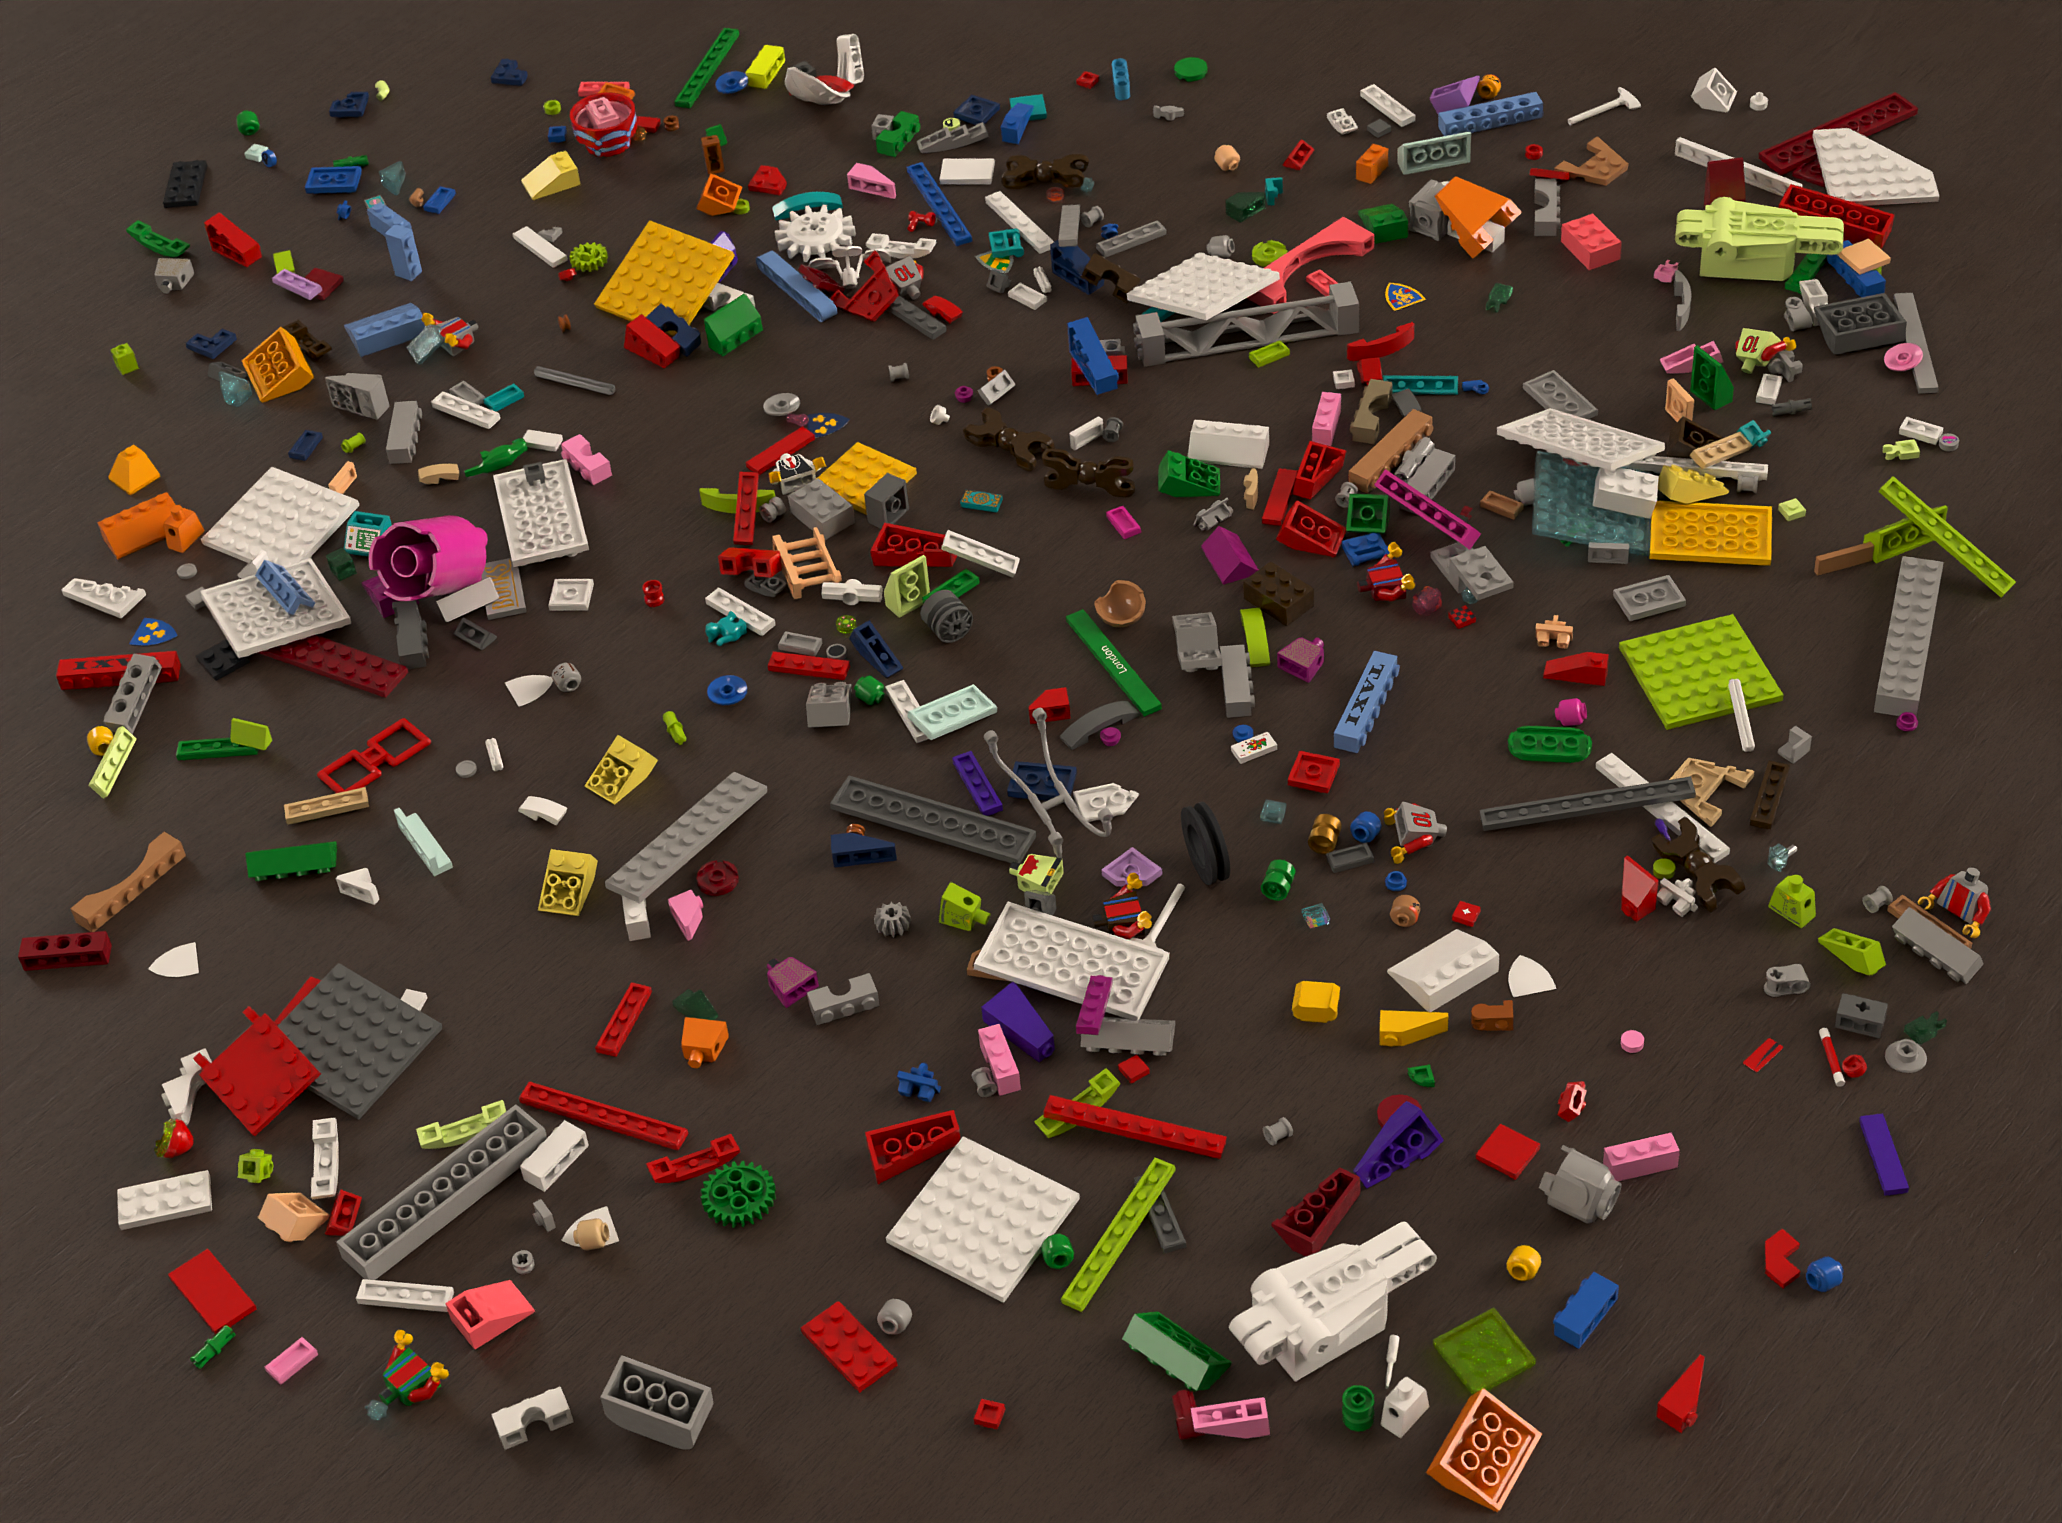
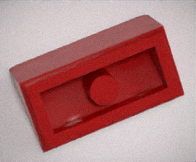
(1298, 155)
(343, 1213)

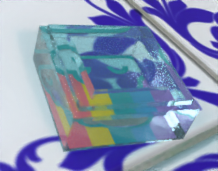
(1315, 915)

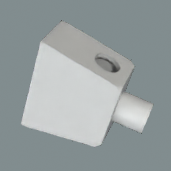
(1404, 1407)

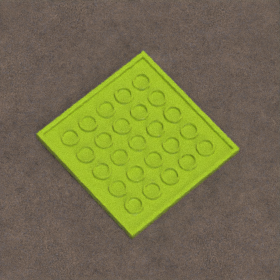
(1690, 671)

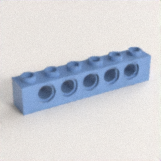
(1491, 114)

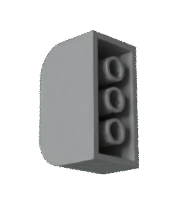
(656, 1403)

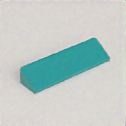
(1424, 384)

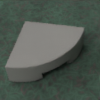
(551, 235)

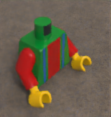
(408, 1375)

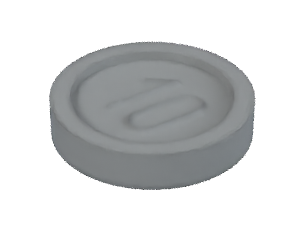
(186, 571)
(466, 769)

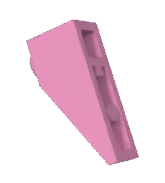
(869, 180)
(1233, 1419)

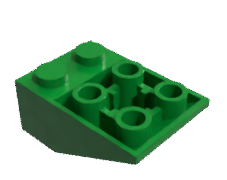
(1187, 477)

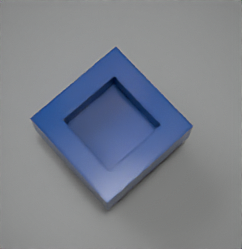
(557, 134)

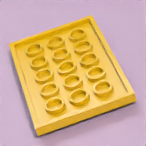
(1711, 533)

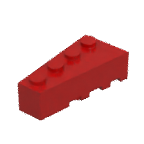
(902, 545)
(910, 1143)

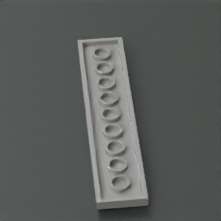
(685, 837)

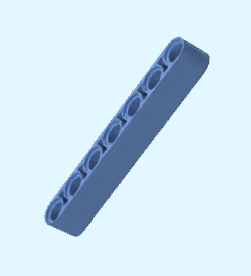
(796, 286)

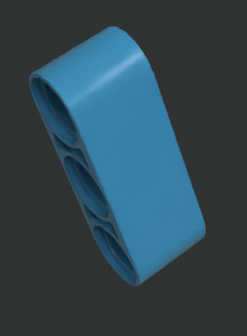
(1120, 79)

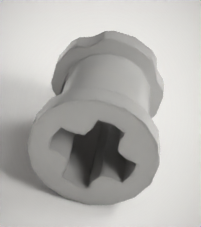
(1092, 216)
(898, 372)
(1747, 483)
(1344, 488)
(1877, 899)
(983, 1079)
(1277, 1131)

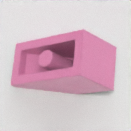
(686, 912)

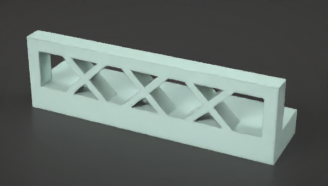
(423, 842)

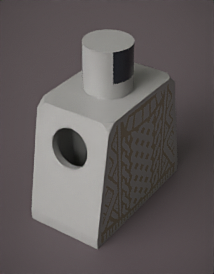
(173, 274)

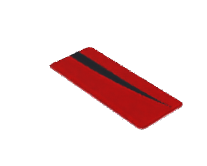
(1763, 1055)

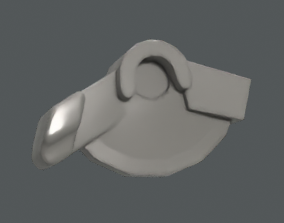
(1168, 112)

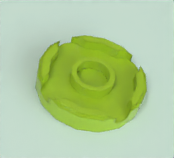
(1268, 252)

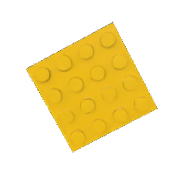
(860, 470)

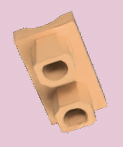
(1554, 630)

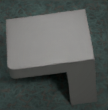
(1797, 745)

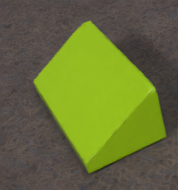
(250, 734)

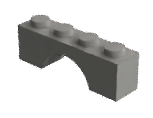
(1548, 218)

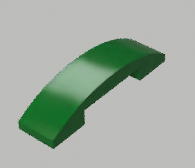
(144, 235)

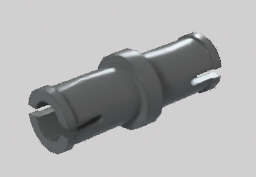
(1791, 407)

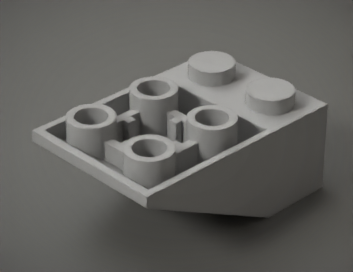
(358, 394)
(829, 705)

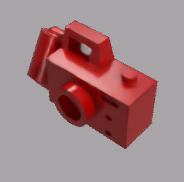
(1572, 1100)

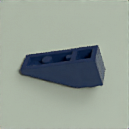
(874, 649)
(857, 849)

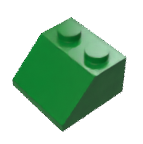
(1368, 513)

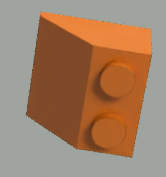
(718, 196)

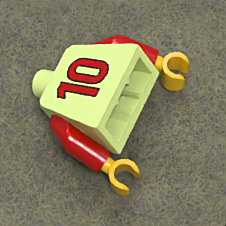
(1759, 347)

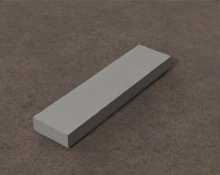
(1131, 239)

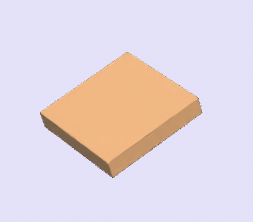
(1864, 256)
(1678, 401)

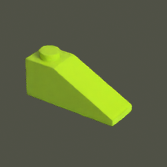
(1856, 951)

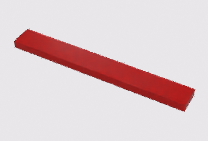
(603, 1116)

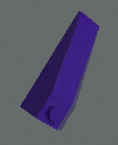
(1401, 1141)

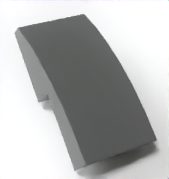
(1406, 402)
(765, 585)

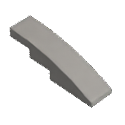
(953, 139)

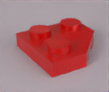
(768, 181)

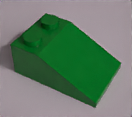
(1385, 222)
(1710, 380)

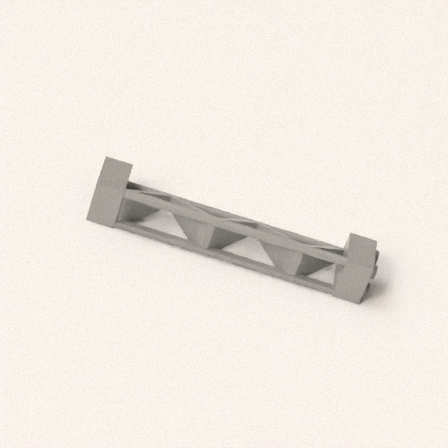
(1338, 320)

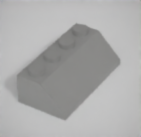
(1132, 1035)

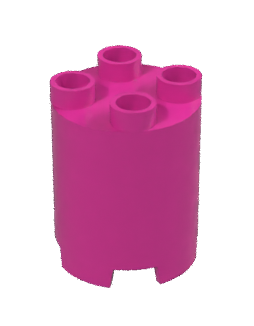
(429, 557)

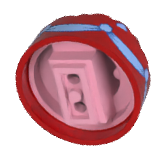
(604, 123)

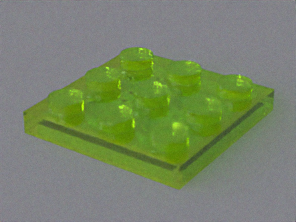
(1484, 1352)

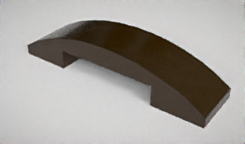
(308, 344)

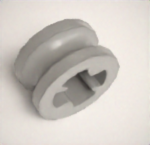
(522, 1256)

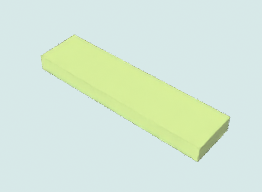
(112, 762)

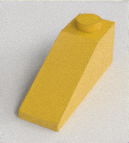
(1406, 1027)

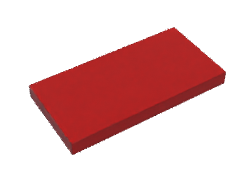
(212, 1291)

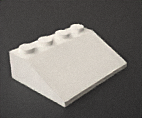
(1446, 969)

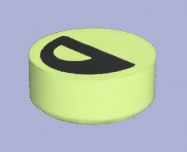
(951, 123)

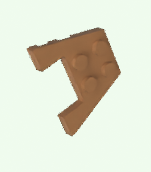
(1601, 168)

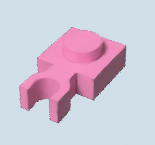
(1666, 272)

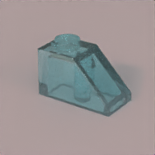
(234, 389)

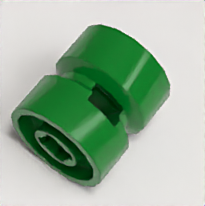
(1278, 880)
(1358, 1408)

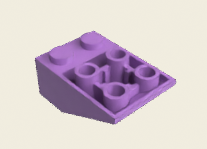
(1454, 95)

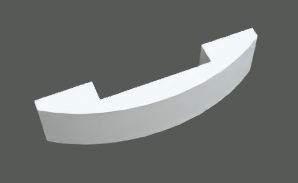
(901, 249)
(325, 1158)

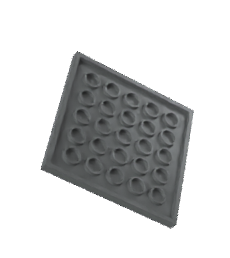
(356, 1038)

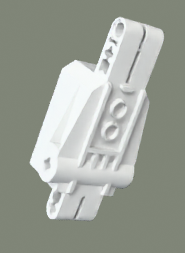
(1328, 1300)

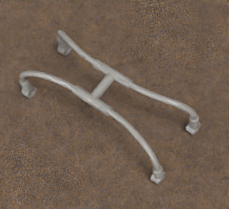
(1055, 837)

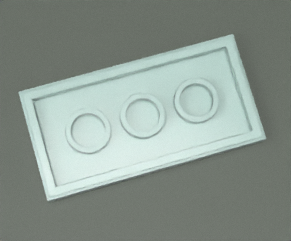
(952, 712)

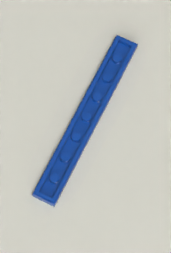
(939, 204)

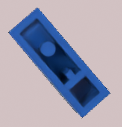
(1016, 122)

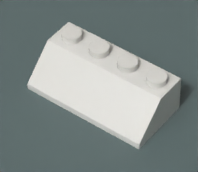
(1229, 443)

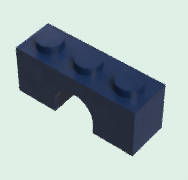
(686, 336)

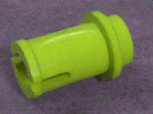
(352, 443)

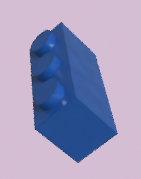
(1585, 1309)

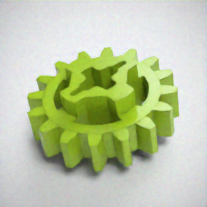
(588, 257)

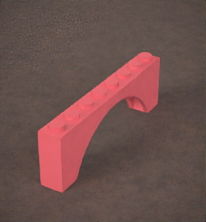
(1337, 239)

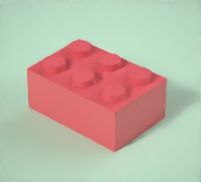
(1591, 242)

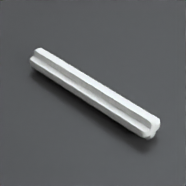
(1741, 715)

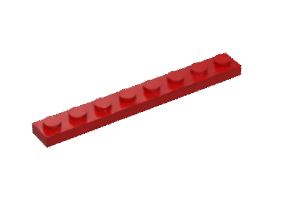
(1135, 1127)

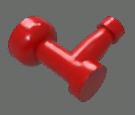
(929, 219)

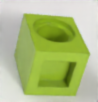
(124, 358)

